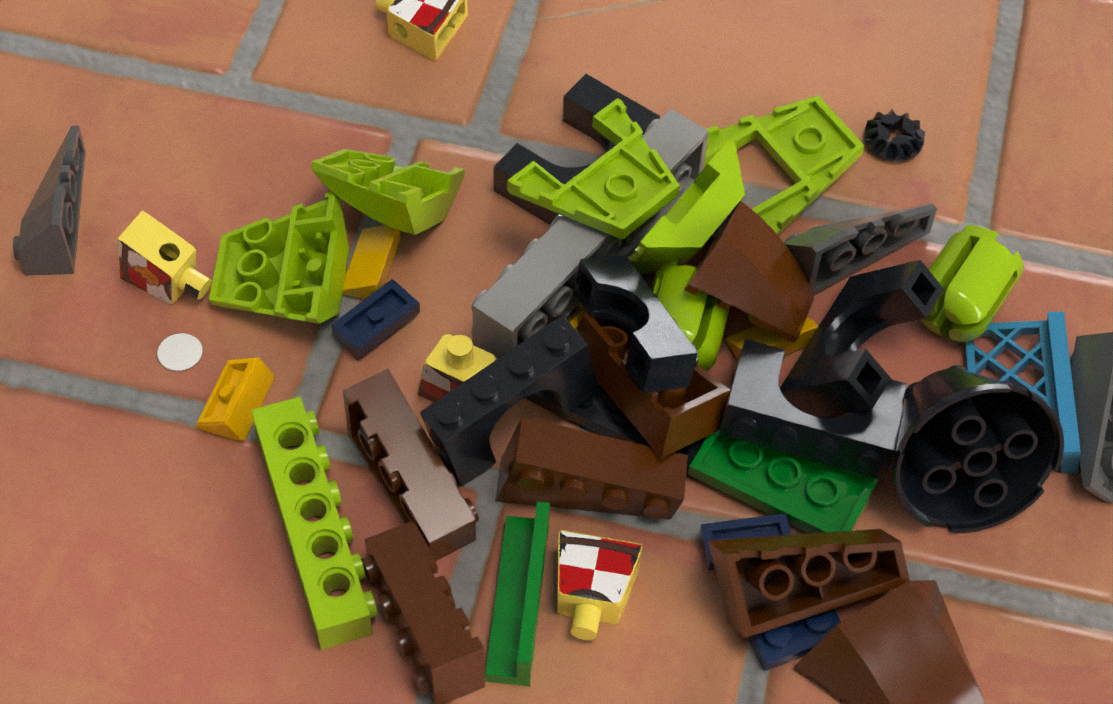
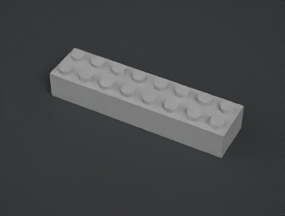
(545, 276)

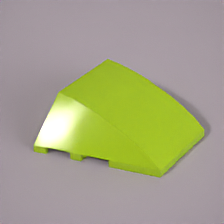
(389, 193)
(694, 214)
(285, 264)

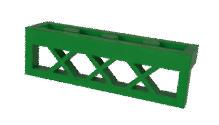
(518, 598)

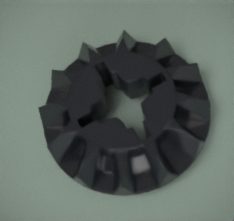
(901, 147)

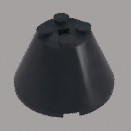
(973, 450)

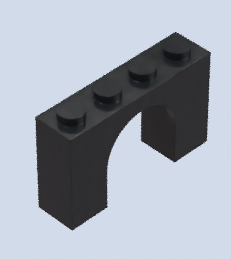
(579, 107)
(831, 372)
(763, 416)
(463, 419)

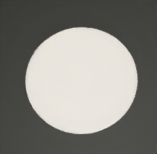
(179, 352)

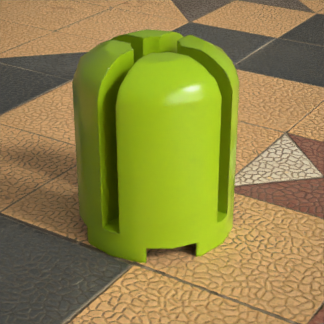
(975, 280)
(695, 314)

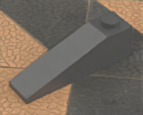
(52, 219)
(846, 247)
(1093, 398)

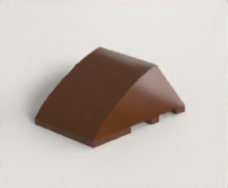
(754, 273)
(895, 653)

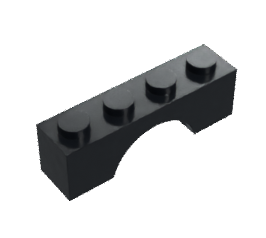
(659, 350)

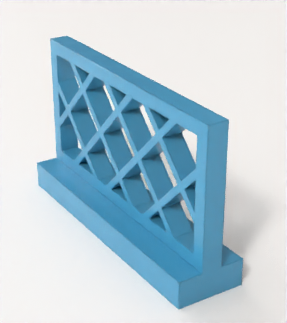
(1053, 365)

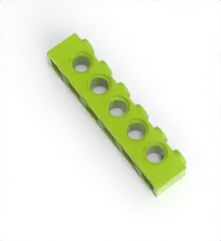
(333, 618)

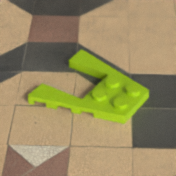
(805, 142)

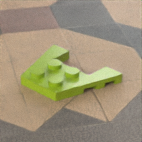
(612, 192)

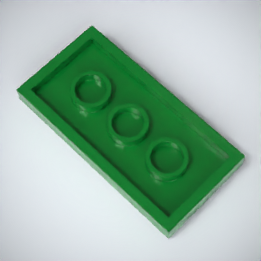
(809, 492)

